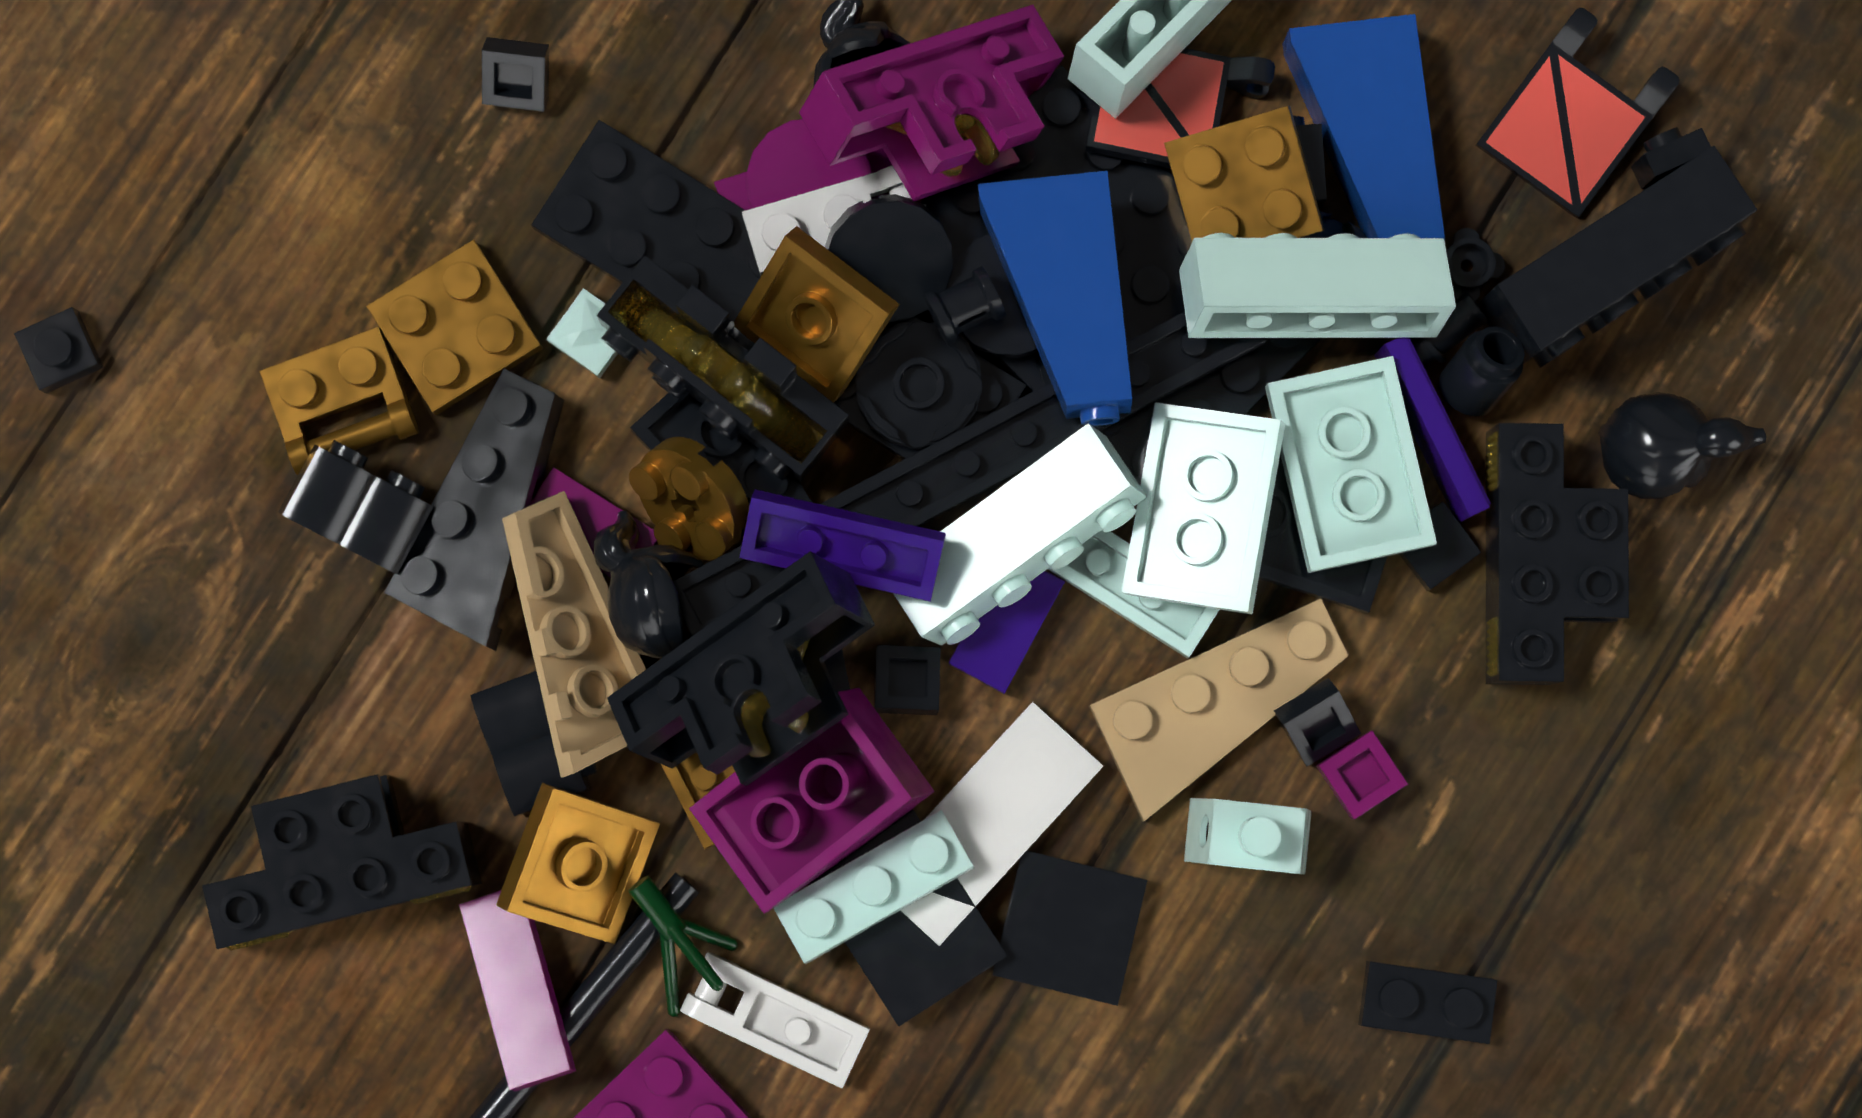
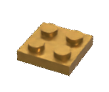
(1246, 179)
(816, 313)
(454, 327)
(577, 864)

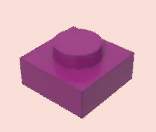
(1361, 775)

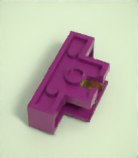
(939, 104)

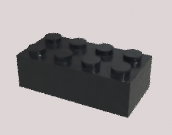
(1625, 251)

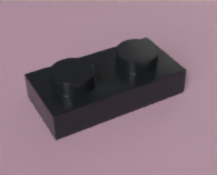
(1427, 1002)

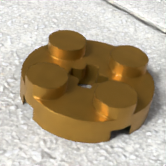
(670, 482)

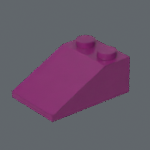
(813, 805)

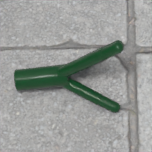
(675, 930)

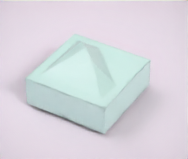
(580, 335)

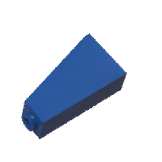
(1374, 117)
(1065, 276)

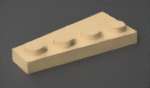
(569, 631)
(1203, 708)

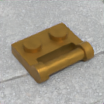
(334, 382)

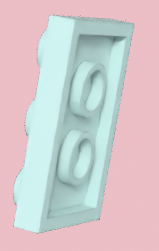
(1351, 464)
(1204, 508)

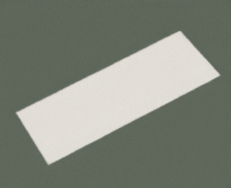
(1005, 809)

